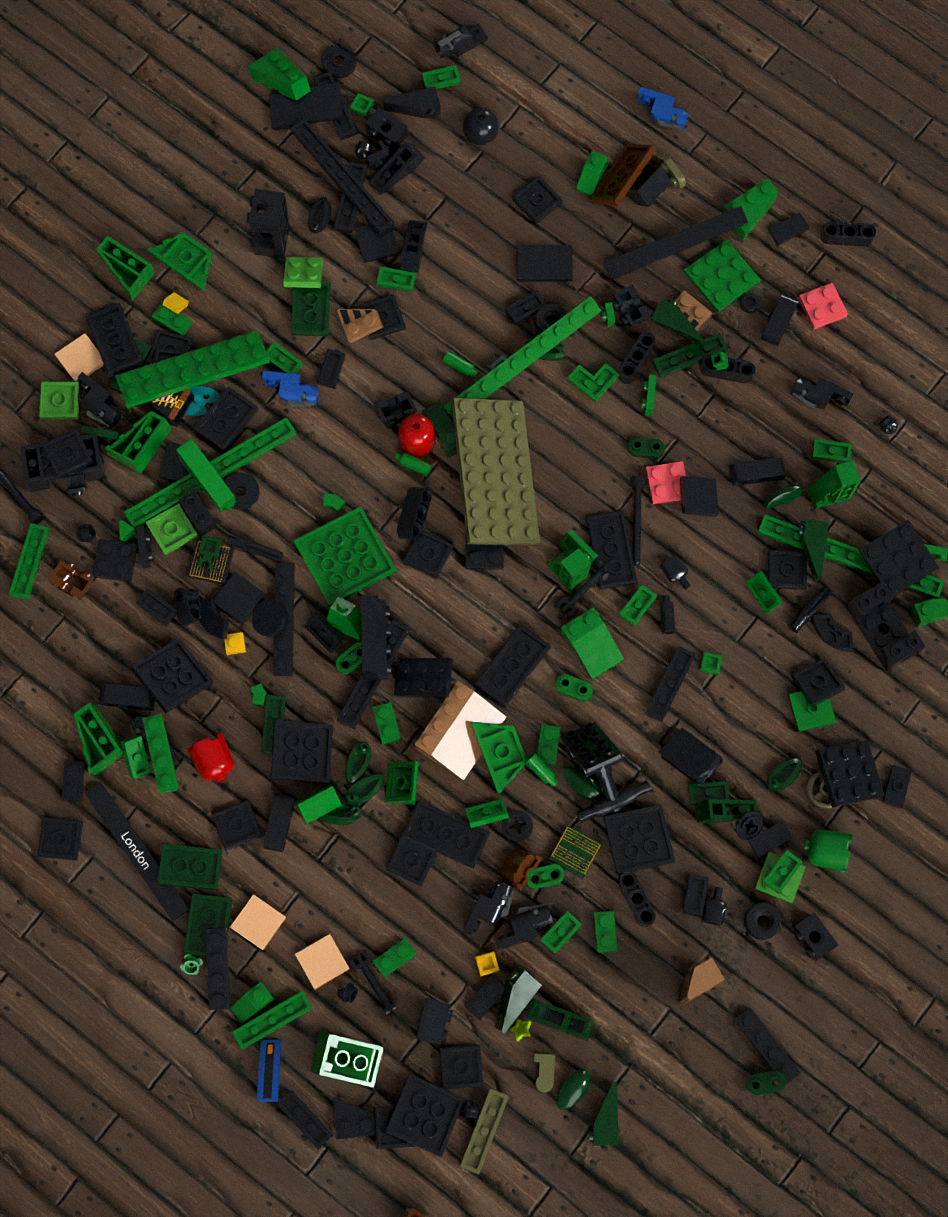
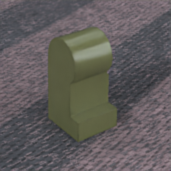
(545, 1079)

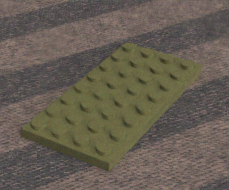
(495, 472)

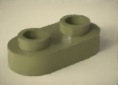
(673, 173)

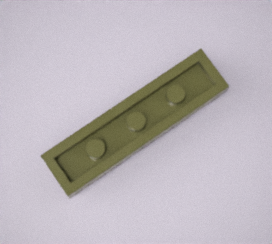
(484, 1131)

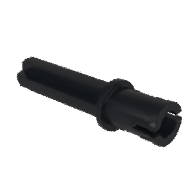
(255, 548)
(805, 614)

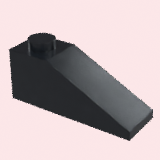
(417, 103)
(397, 167)
(413, 246)

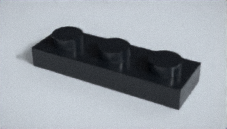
(304, 1119)

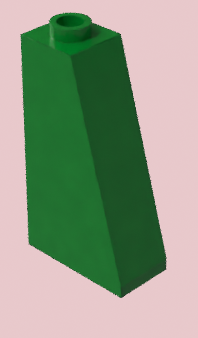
(205, 475)

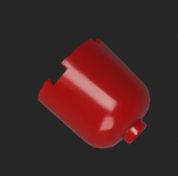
(414, 440)
(212, 758)

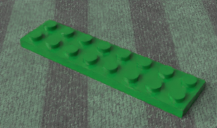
(192, 369)

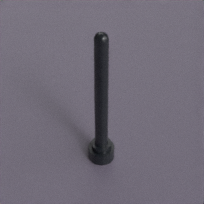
(637, 484)
(34, 516)

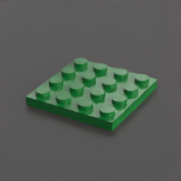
(345, 556)

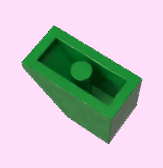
(592, 173)
(929, 611)
(345, 618)
(252, 1003)

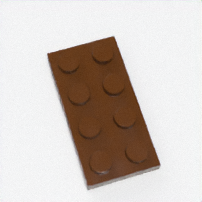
(622, 174)

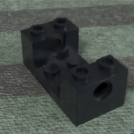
(273, 222)
(39, 470)
(873, 610)

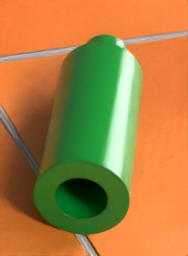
(460, 365)
(414, 464)
(541, 769)

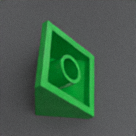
(402, 783)
(318, 803)

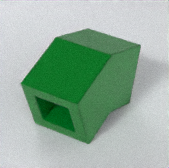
(723, 361)
(333, 502)
(259, 696)

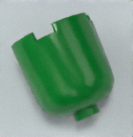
(829, 849)

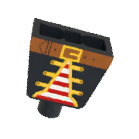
(173, 406)

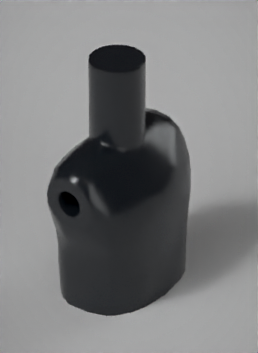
(675, 571)
(714, 908)

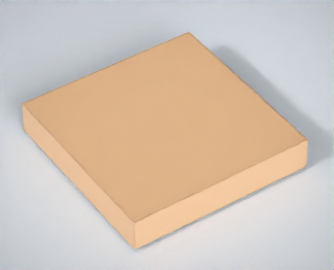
(80, 357)
(258, 922)
(322, 961)

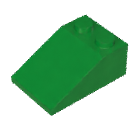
(591, 643)
(346, 1059)

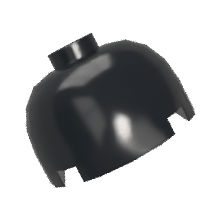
(480, 126)

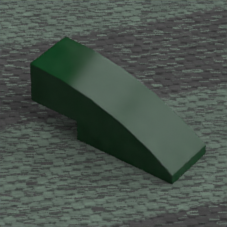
(560, 1020)

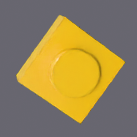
(235, 643)

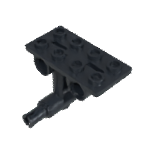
(596, 756)

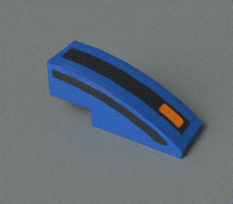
(269, 1071)

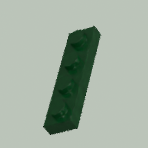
(688, 355)

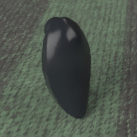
(319, 215)

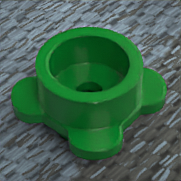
(191, 969)

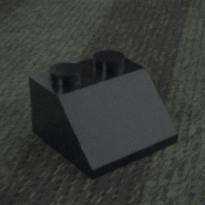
(648, 185)
(433, 1022)

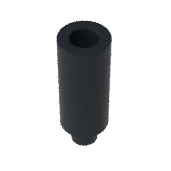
(667, 615)

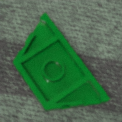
(185, 258)
(500, 752)

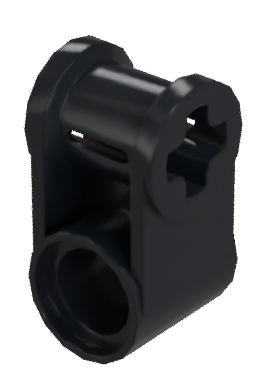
(188, 606)

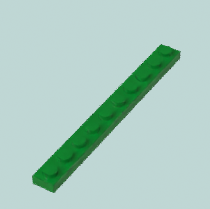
(529, 352)
(223, 465)
(840, 553)

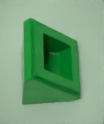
(126, 531)

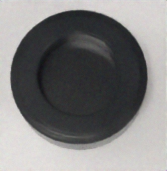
(749, 303)

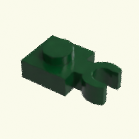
(209, 549)

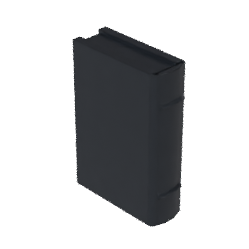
(690, 756)

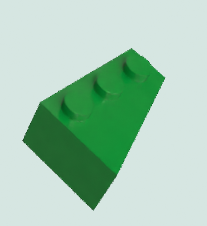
(279, 73)
(754, 204)
(125, 266)
(140, 442)
(835, 485)
(571, 567)
(98, 739)

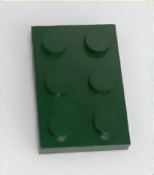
(311, 310)
(189, 867)
(205, 913)

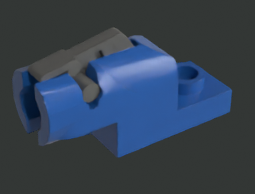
(663, 109)
(291, 388)

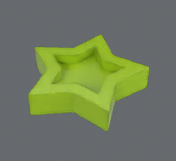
(521, 1029)

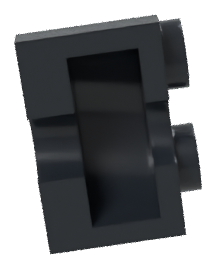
(629, 306)
(395, 409)

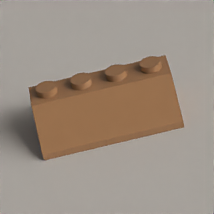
(701, 978)

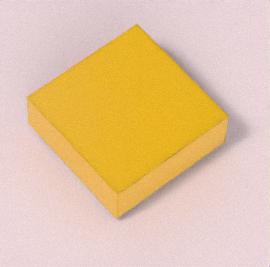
(175, 302)
(487, 964)

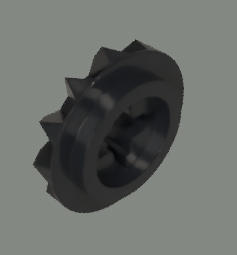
(525, 830)
(750, 830)

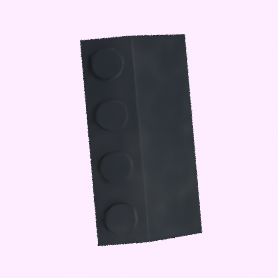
(374, 638)

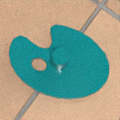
(197, 407)

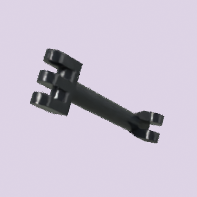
(569, 604)
(389, 1007)

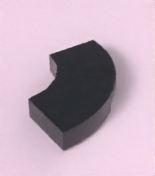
(211, 620)
(831, 633)

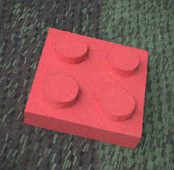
(823, 306)
(665, 482)

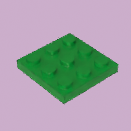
(722, 276)

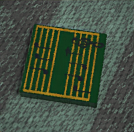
(575, 851)

